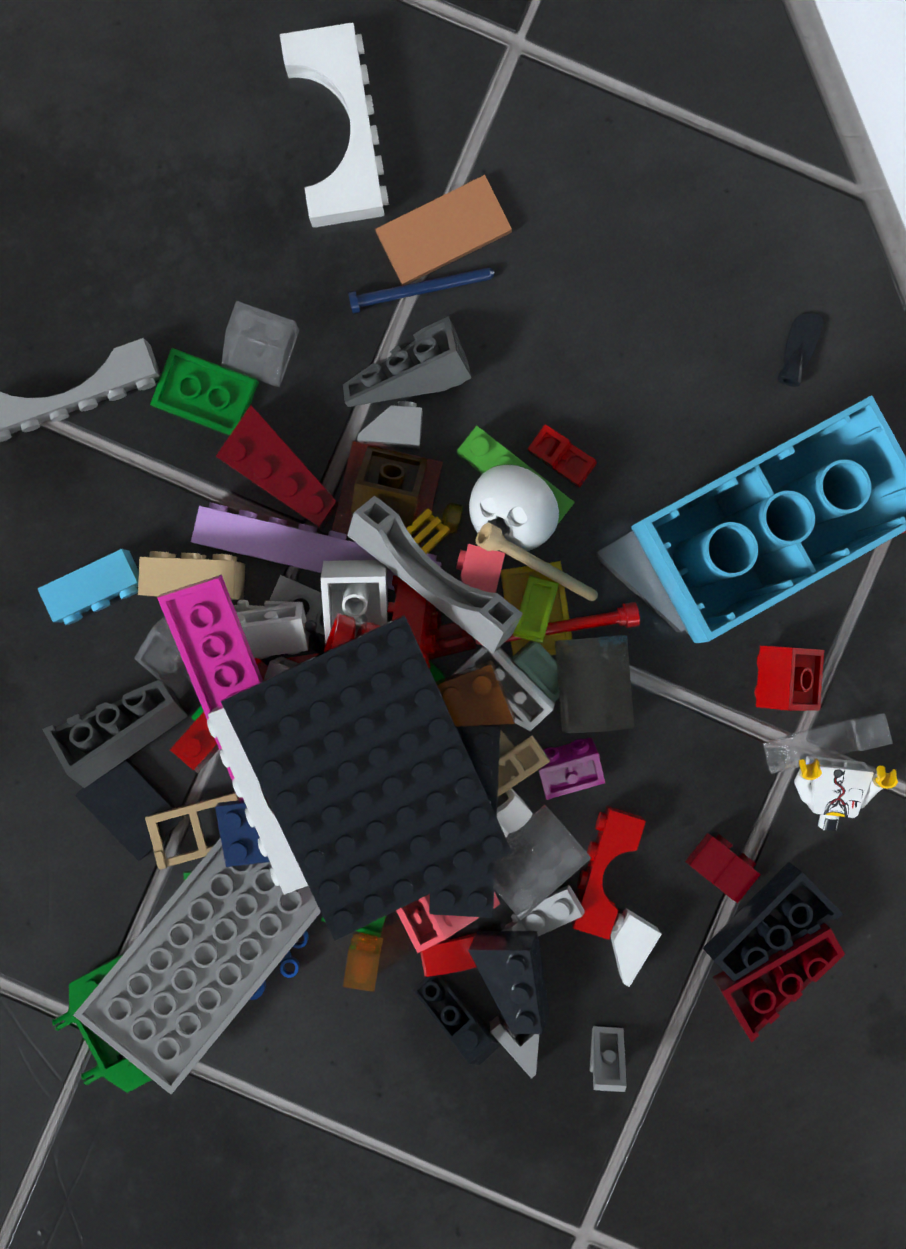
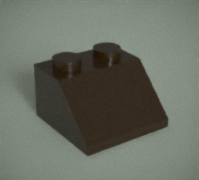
(392, 479)

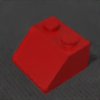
(789, 678)

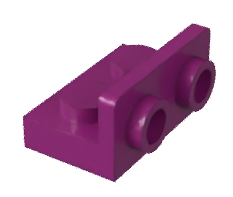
(571, 768)

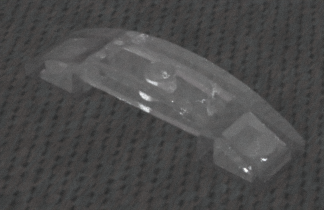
(827, 741)

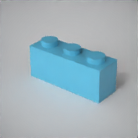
(91, 587)

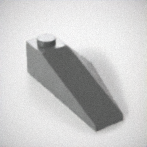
(422, 367)

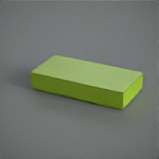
(536, 609)

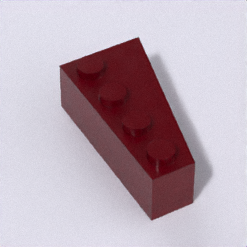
(268, 462)
(773, 985)

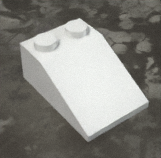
(355, 590)

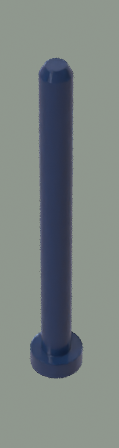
(418, 288)

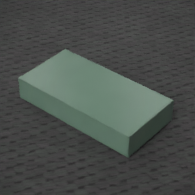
(539, 668)

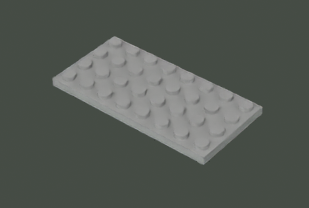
(196, 966)

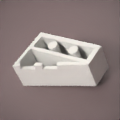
(525, 697)

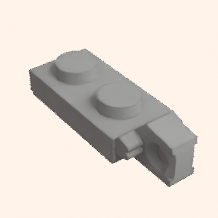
(550, 914)

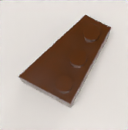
(476, 697)

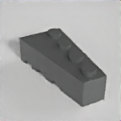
(115, 731)

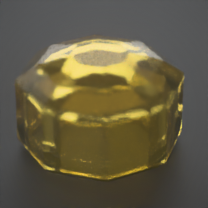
(452, 516)

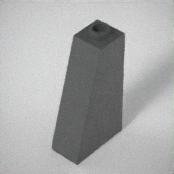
(631, 566)

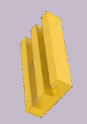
(433, 523)

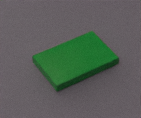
(203, 392)

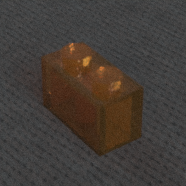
(363, 962)

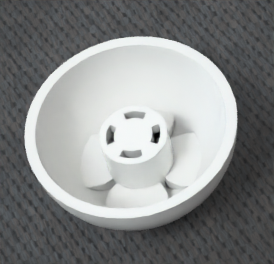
(516, 504)

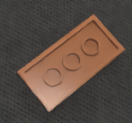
(443, 230)

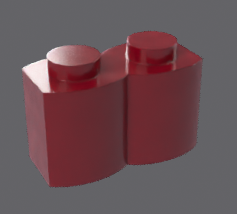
(722, 867)

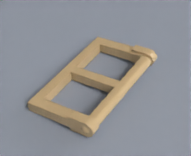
(191, 809)

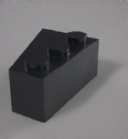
(514, 977)

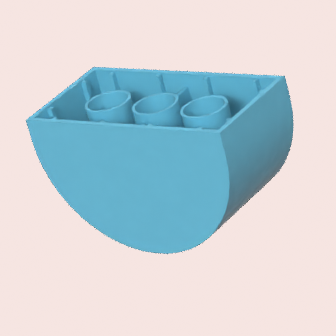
(779, 521)

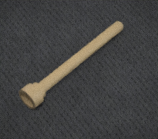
(491, 539)

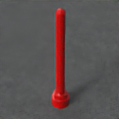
(625, 615)

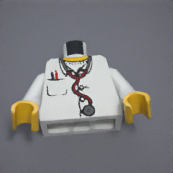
(839, 787)

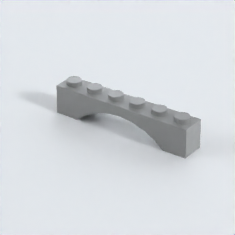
(124, 370)
(478, 612)

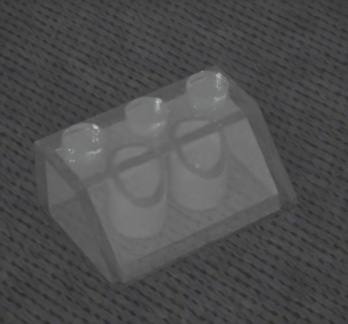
(540, 862)

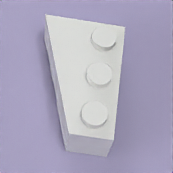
(274, 627)

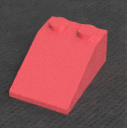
(480, 568)

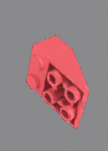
(431, 929)

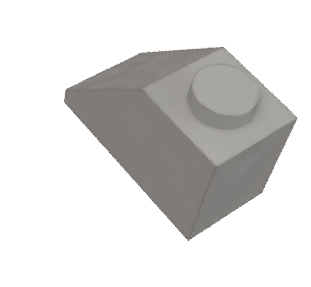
(395, 427)

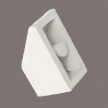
(632, 943)

